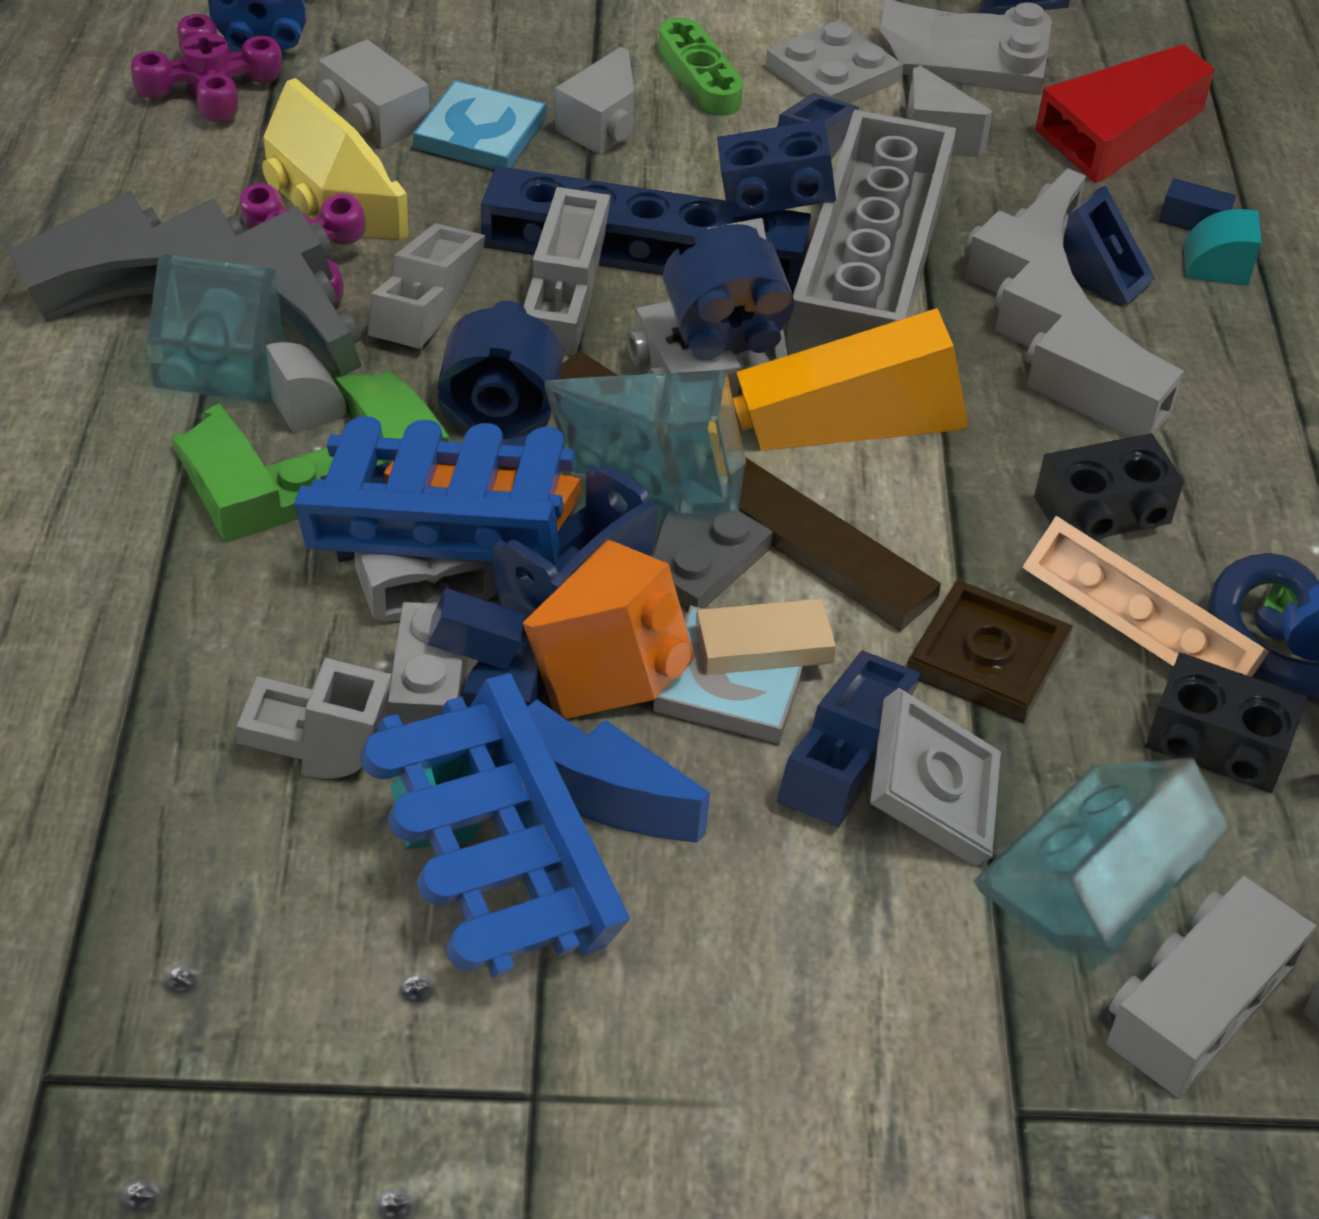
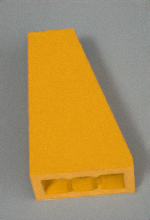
(857, 388)

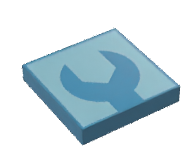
(479, 125)

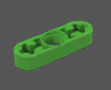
(687, 44)

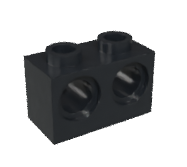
(1110, 486)
(1226, 722)

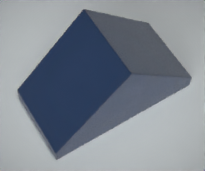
(1104, 251)

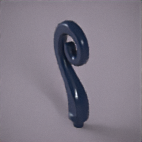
(1226, 603)

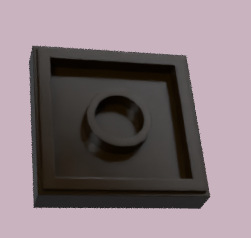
(990, 650)

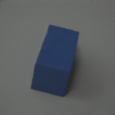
(1191, 203)
(476, 629)

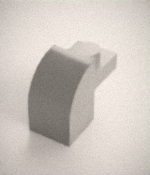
(317, 724)

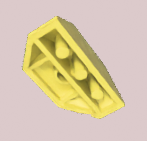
(320, 154)

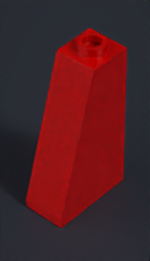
(1123, 109)

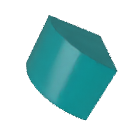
(1223, 247)

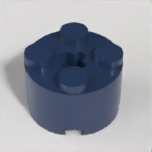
(728, 292)
(499, 370)

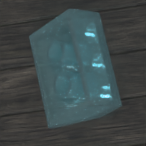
(1106, 853)

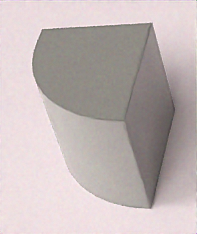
(302, 387)

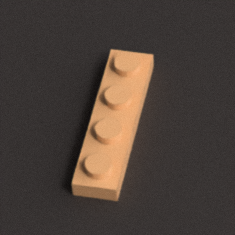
(1137, 602)

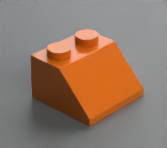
(610, 633)

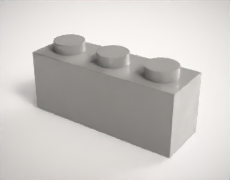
(1207, 984)

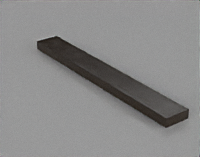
(818, 537)

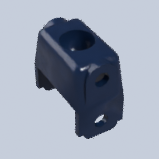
(528, 579)

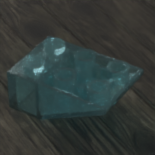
(659, 429)

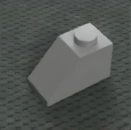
(597, 103)

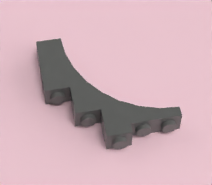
(117, 250)

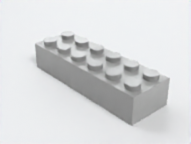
(878, 232)

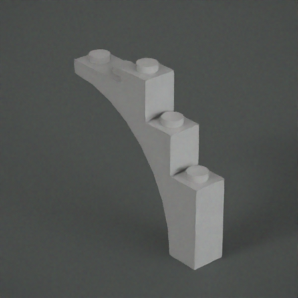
(1071, 345)

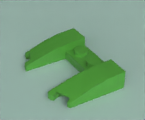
(251, 498)

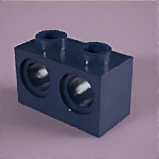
(776, 168)

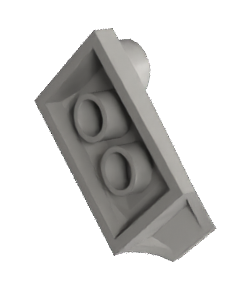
(971, 47)

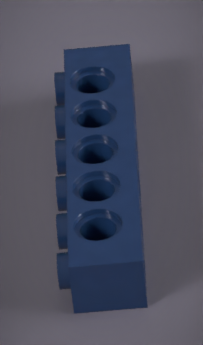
(641, 222)

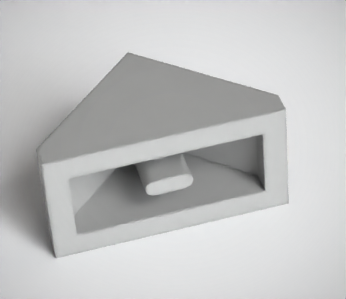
(942, 104)

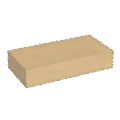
(765, 636)

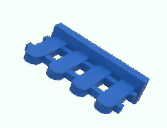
(430, 521)
(533, 810)

